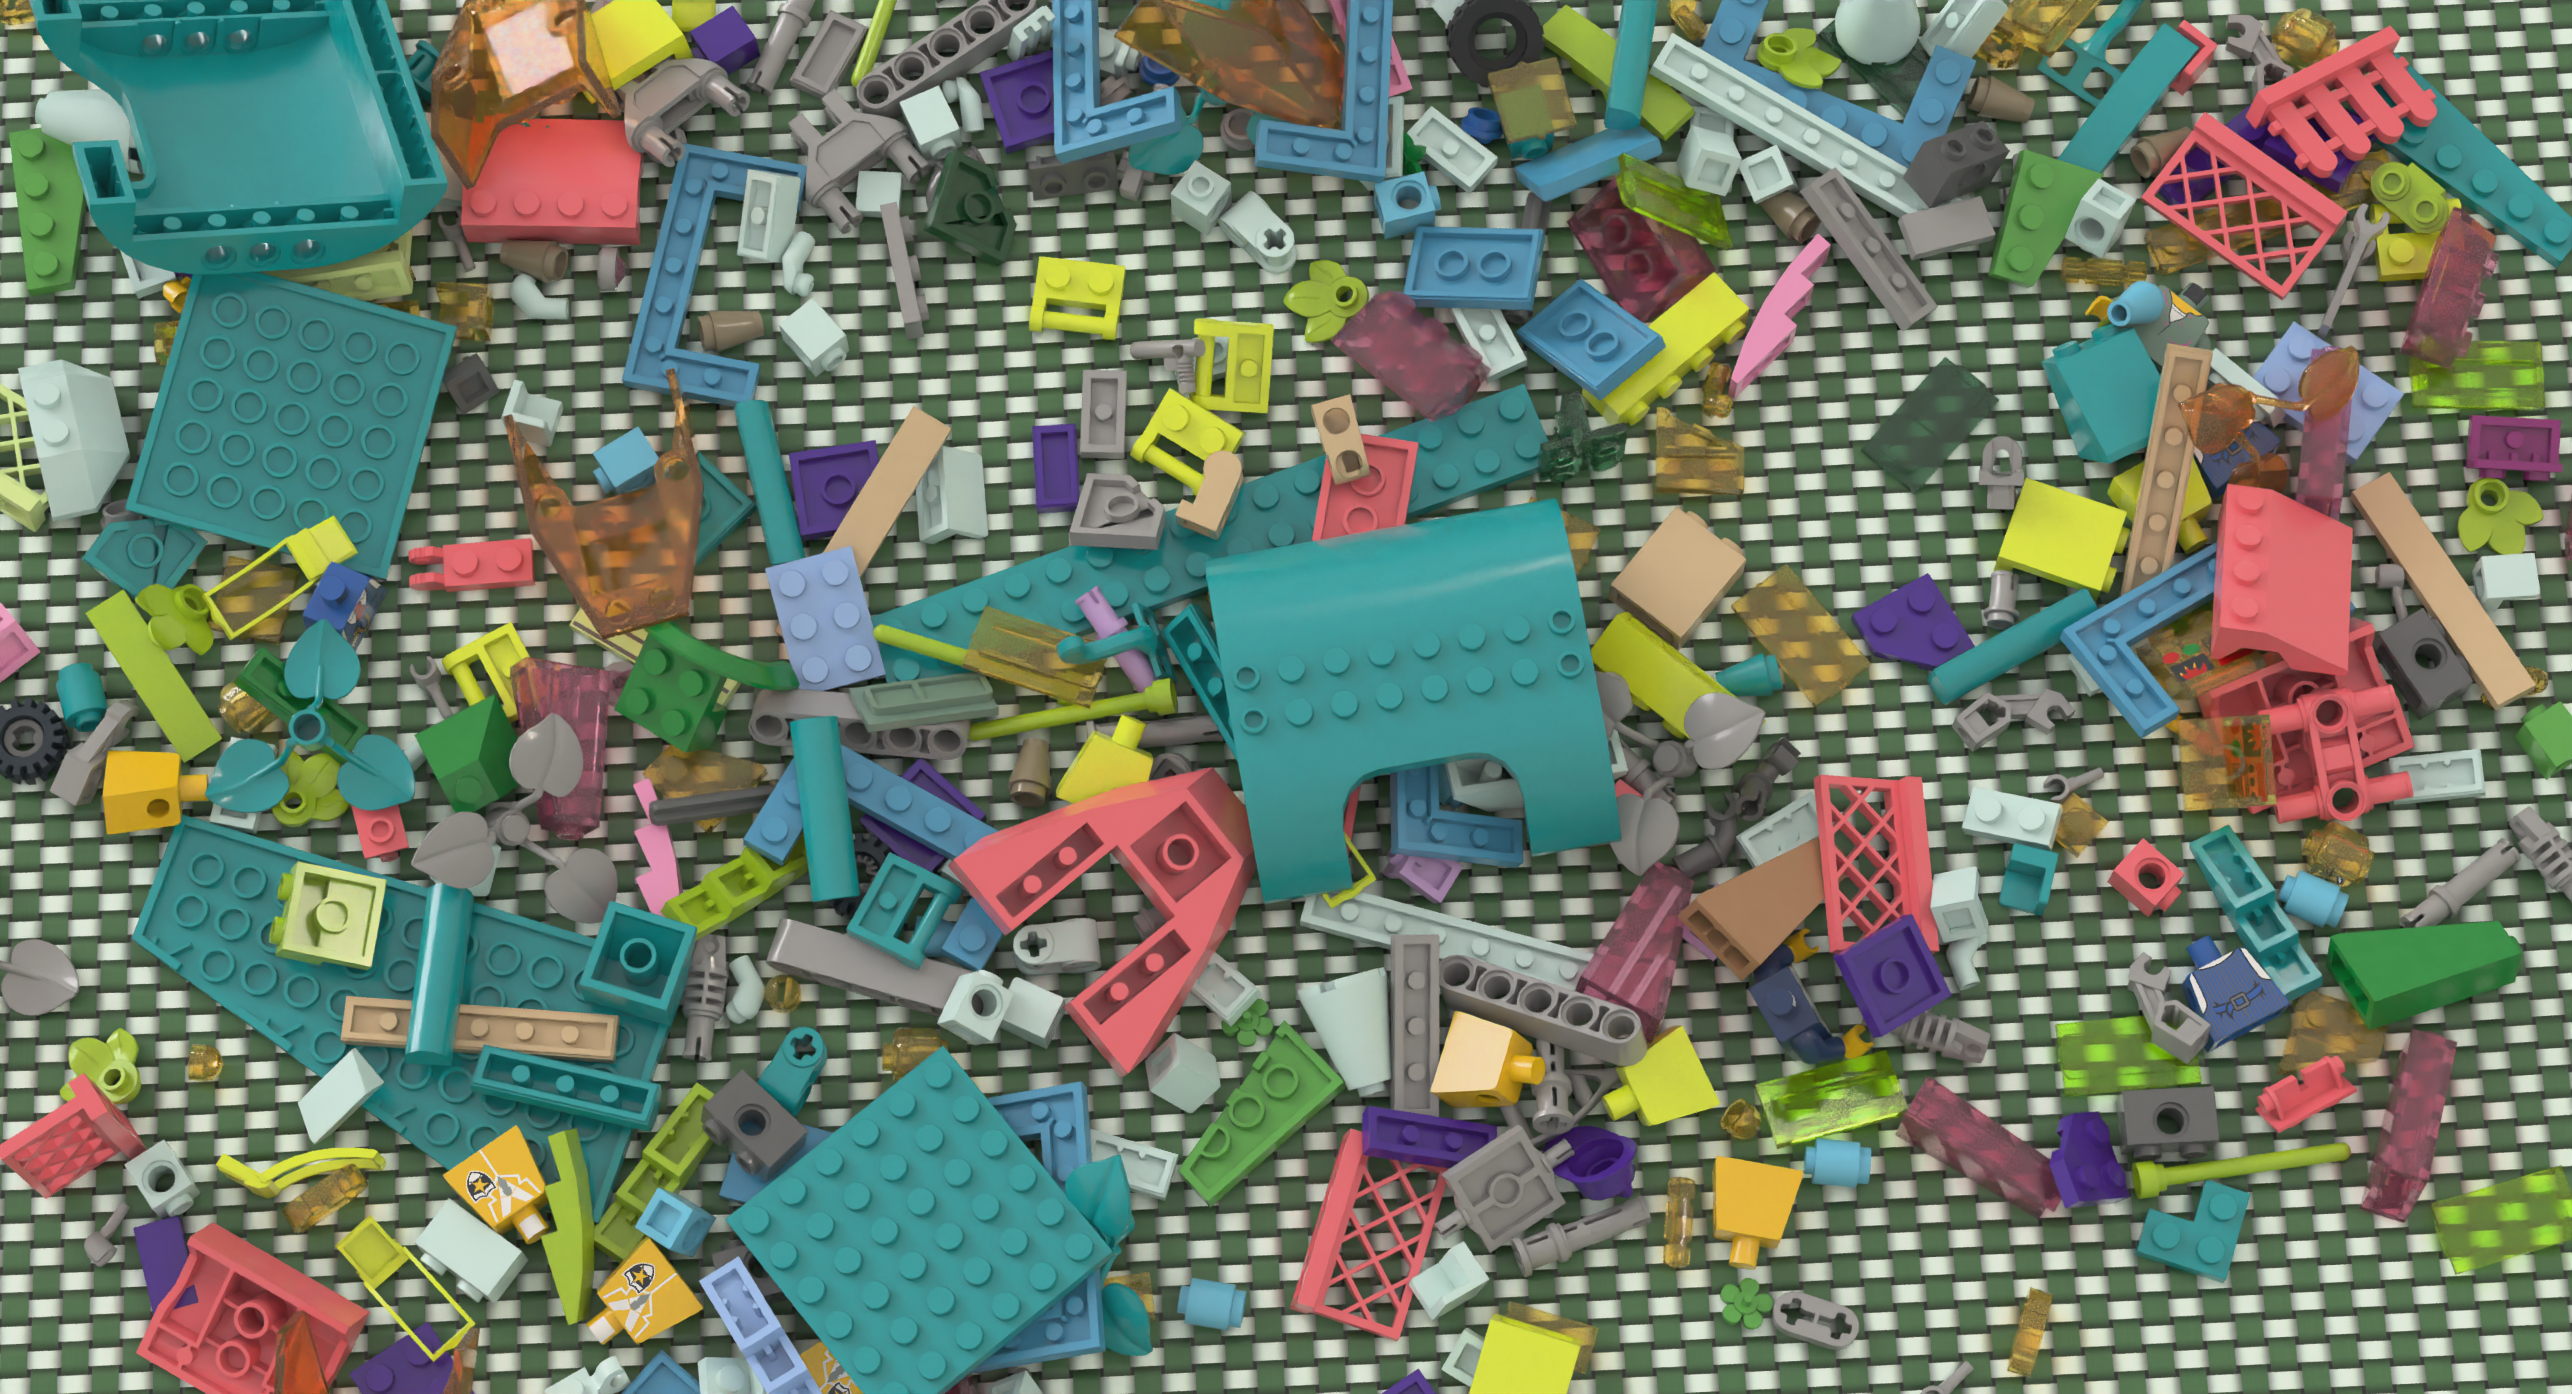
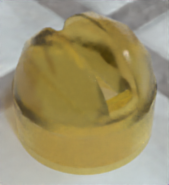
(791, 997)
(204, 1062)
(1741, 1119)

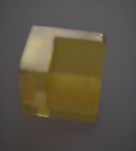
(468, 308)

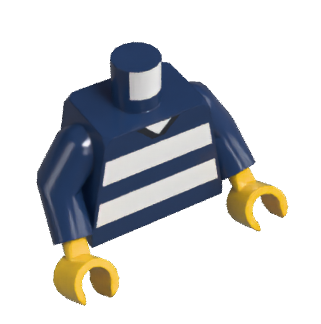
(1792, 1011)

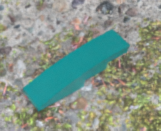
(2130, 101)
(2254, 913)

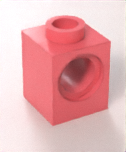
(2147, 859)

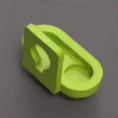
(2411, 196)

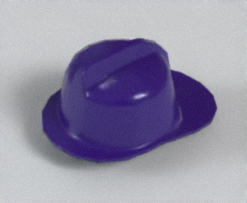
(1600, 1164)

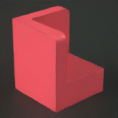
(2199, 63)

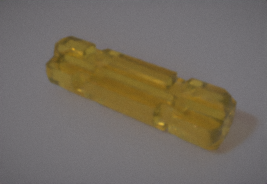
(2102, 271)
(1679, 1222)

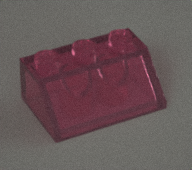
(1638, 257)
(2450, 291)
(1413, 355)

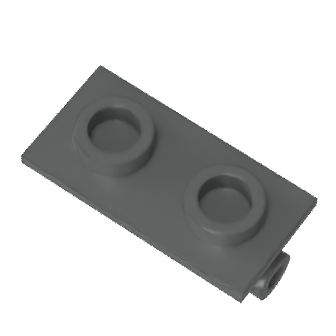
(1077, 177)

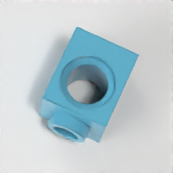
(1401, 221)
(626, 464)
(675, 1222)

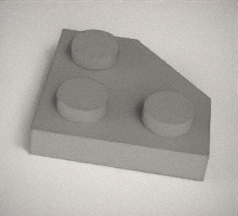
(1116, 514)

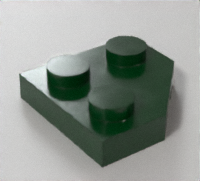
(969, 210)

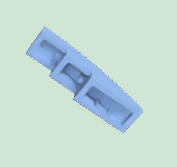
(757, 1331)

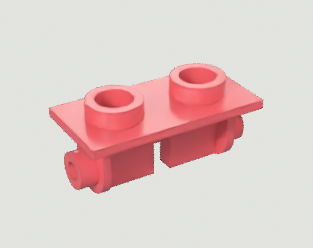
(381, 832)
(2288, 1103)

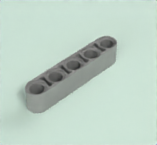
(924, 56)
(787, 706)
(862, 969)
(1554, 1024)

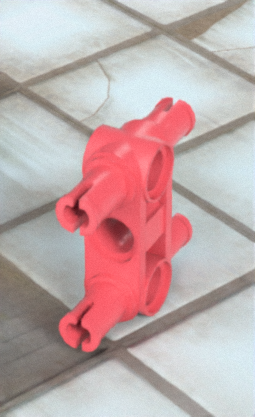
(2336, 754)

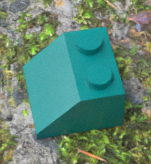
(639, 963)

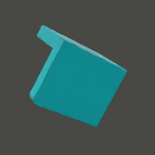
(2028, 879)

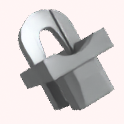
(2001, 484)

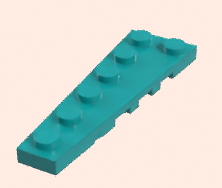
(2482, 177)

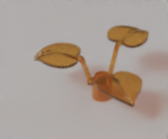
(2223, 410)

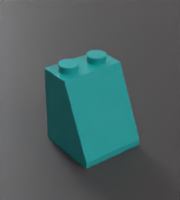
(2105, 392)

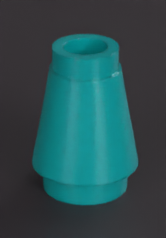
(1752, 677)

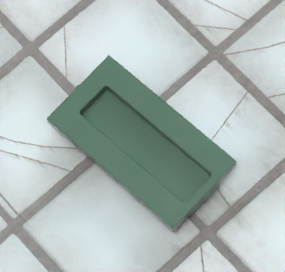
(924, 701)

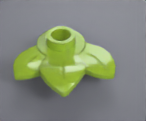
(1797, 58)
(1320, 300)
(2500, 524)
(177, 617)
(313, 784)
(104, 1064)

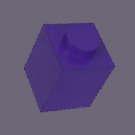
(725, 41)

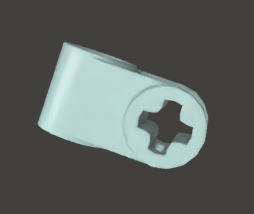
(1255, 229)
(1062, 947)

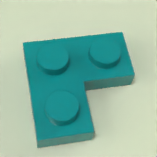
(2197, 1246)

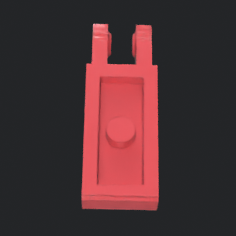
(475, 566)

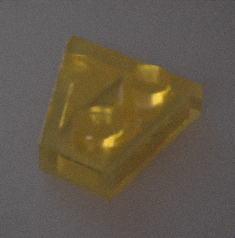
(1694, 459)
(699, 773)
(2328, 1028)

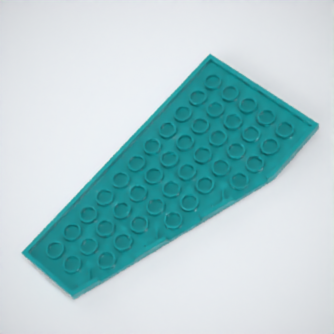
(213, 927)

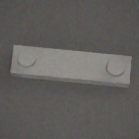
(1868, 249)
(1414, 1022)

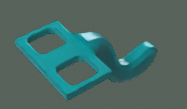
(2093, 53)
(1145, 638)

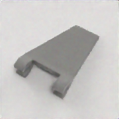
(2353, 256)

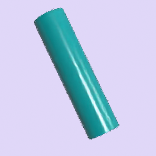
(1630, 64)
(769, 482)
(2009, 648)
(1197, 652)
(824, 808)
(439, 976)
(567, 1088)

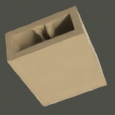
(1678, 577)

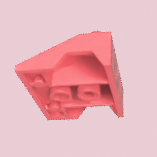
(557, 185)
(2282, 581)
(2279, 685)
(242, 1303)

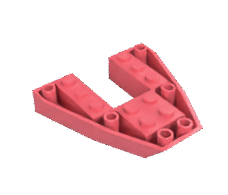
(1183, 847)

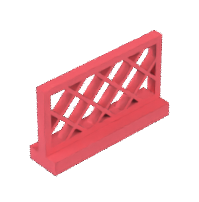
(2265, 175)
(1905, 868)
(71, 1140)
(1330, 1232)

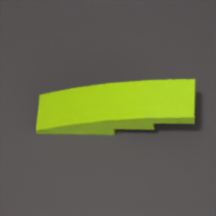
(1592, 57)
(153, 676)
(735, 889)
(665, 1164)
(572, 1246)

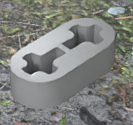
(1818, 1310)

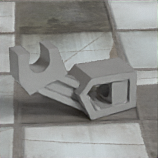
(2258, 47)
(2031, 707)
(86, 763)
(2150, 991)

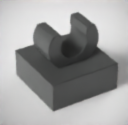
(469, 383)

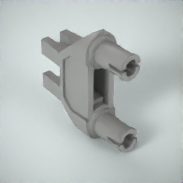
(671, 96)
(852, 146)

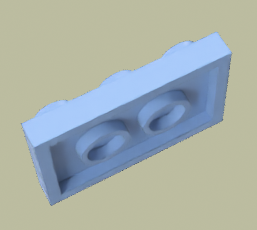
(2371, 400)
(825, 620)

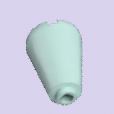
(1877, 29)
(87, 117)
(1354, 1027)

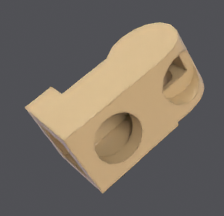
(1341, 439)
(1215, 497)

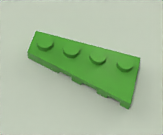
(48, 210)
(1274, 1101)

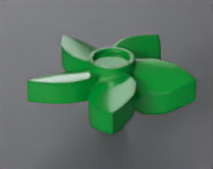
(1411, 155)

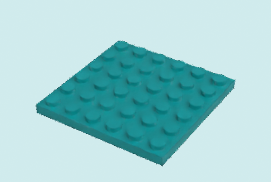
(291, 414)
(920, 1235)

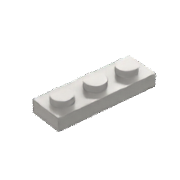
(905, 270)

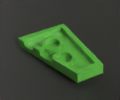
(2037, 215)

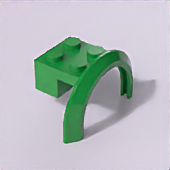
(679, 683)

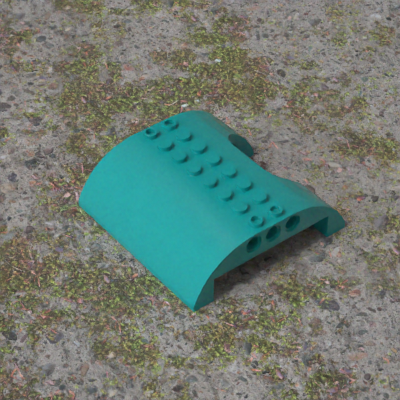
(257, 129)
(1404, 659)

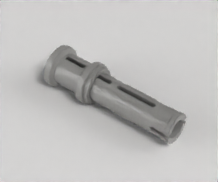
(1168, 731)
(1552, 1091)
(1561, 1241)

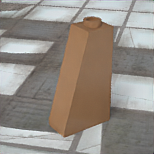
(1759, 908)

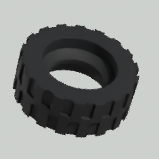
(1475, 12)

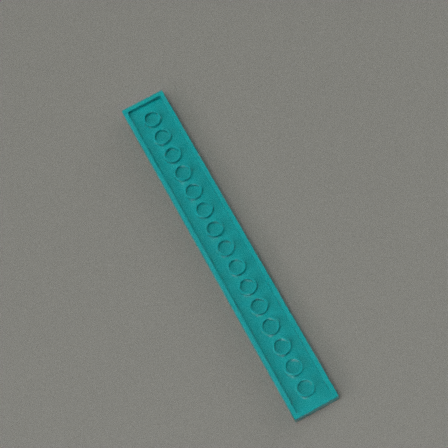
(1456, 459)

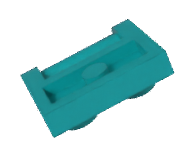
(890, 904)

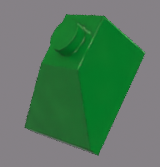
(471, 754)

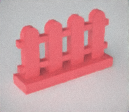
(2346, 74)

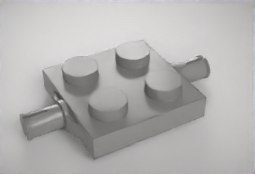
(1503, 1188)

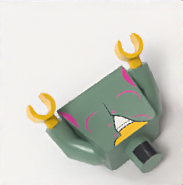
(2178, 323)

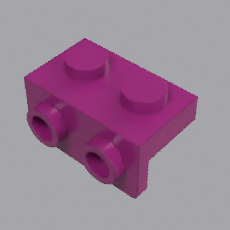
(2514, 445)

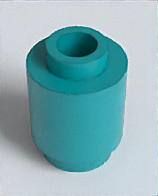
(81, 696)

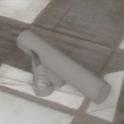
(1177, 357)

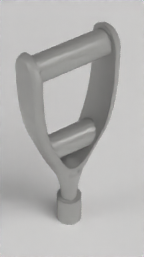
(1586, 1100)

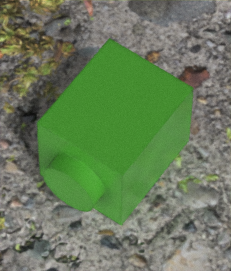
(2547, 738)

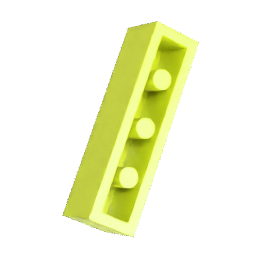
(1691, 333)
(1653, 669)

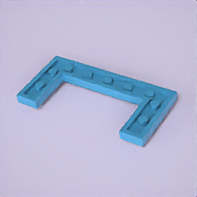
(1926, 118)
(1080, 121)
(1361, 144)
(673, 272)
(2104, 638)
(902, 808)
(1427, 832)
(1076, 1321)

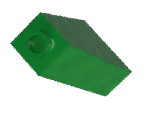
(2420, 968)

